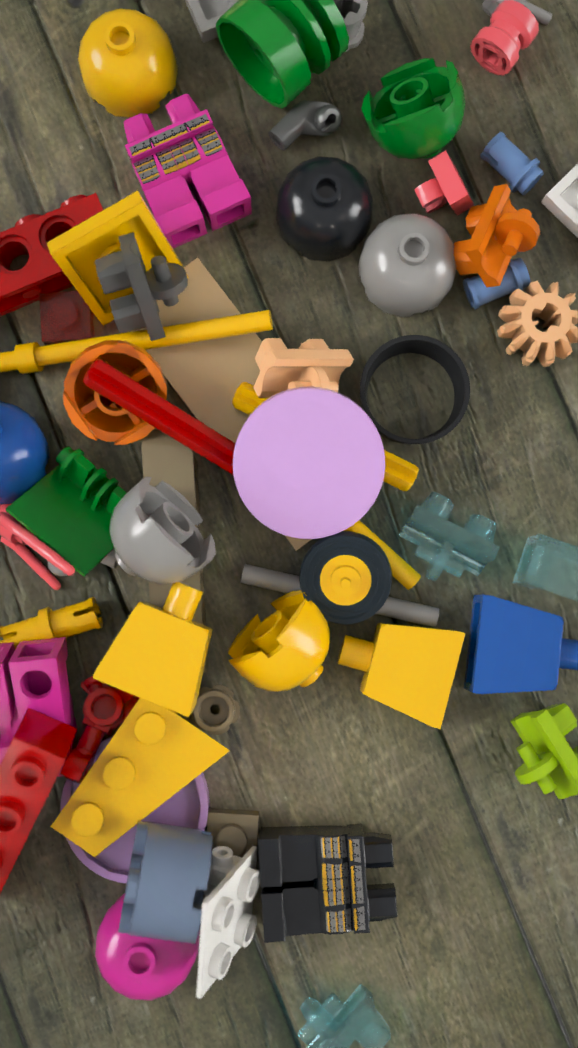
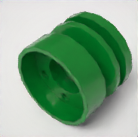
(282, 43)

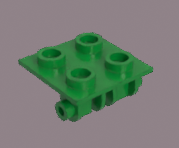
(71, 510)

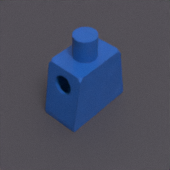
(515, 648)

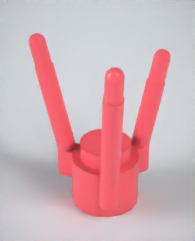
(17, 536)

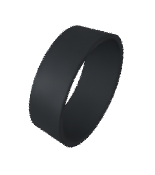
(435, 350)

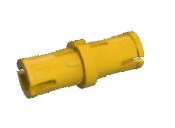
(55, 624)

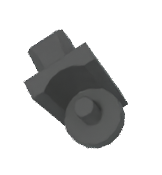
(127, 270)

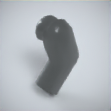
(306, 119)

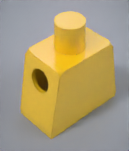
(160, 652)
(407, 668)

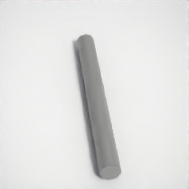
(392, 607)

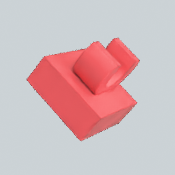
(444, 188)

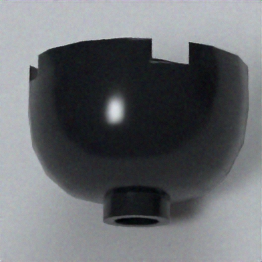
(324, 208)

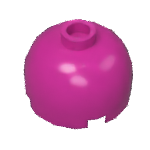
(140, 965)

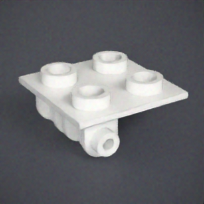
(226, 913)

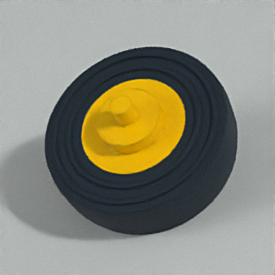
(346, 577)

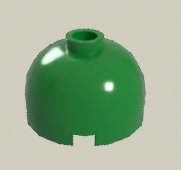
(416, 109)

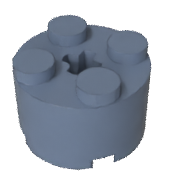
(166, 882)

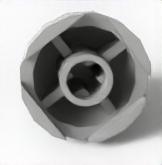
(407, 264)
(158, 534)

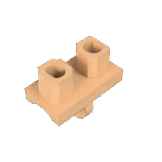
(302, 367)

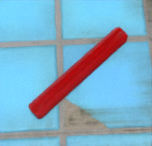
(160, 414)

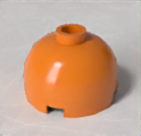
(96, 414)

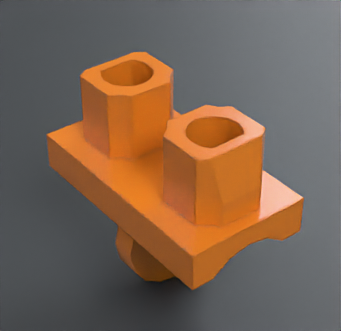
(496, 236)

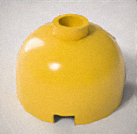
(127, 62)
(283, 647)

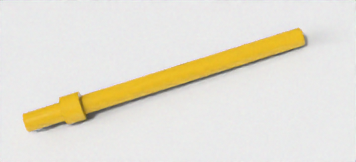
(33, 357)

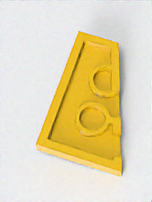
(135, 774)

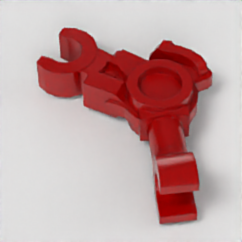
(103, 712)

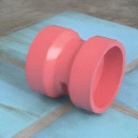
(511, 30)

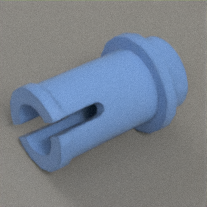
(512, 164)
(515, 278)

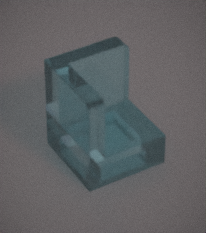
(549, 566)

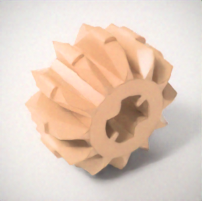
(550, 308)

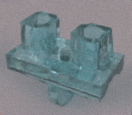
(447, 544)
(341, 1024)

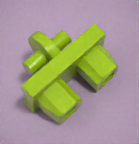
(546, 751)

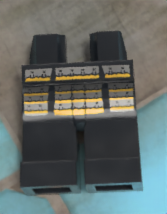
(318, 880)

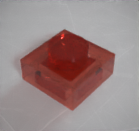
(65, 317)

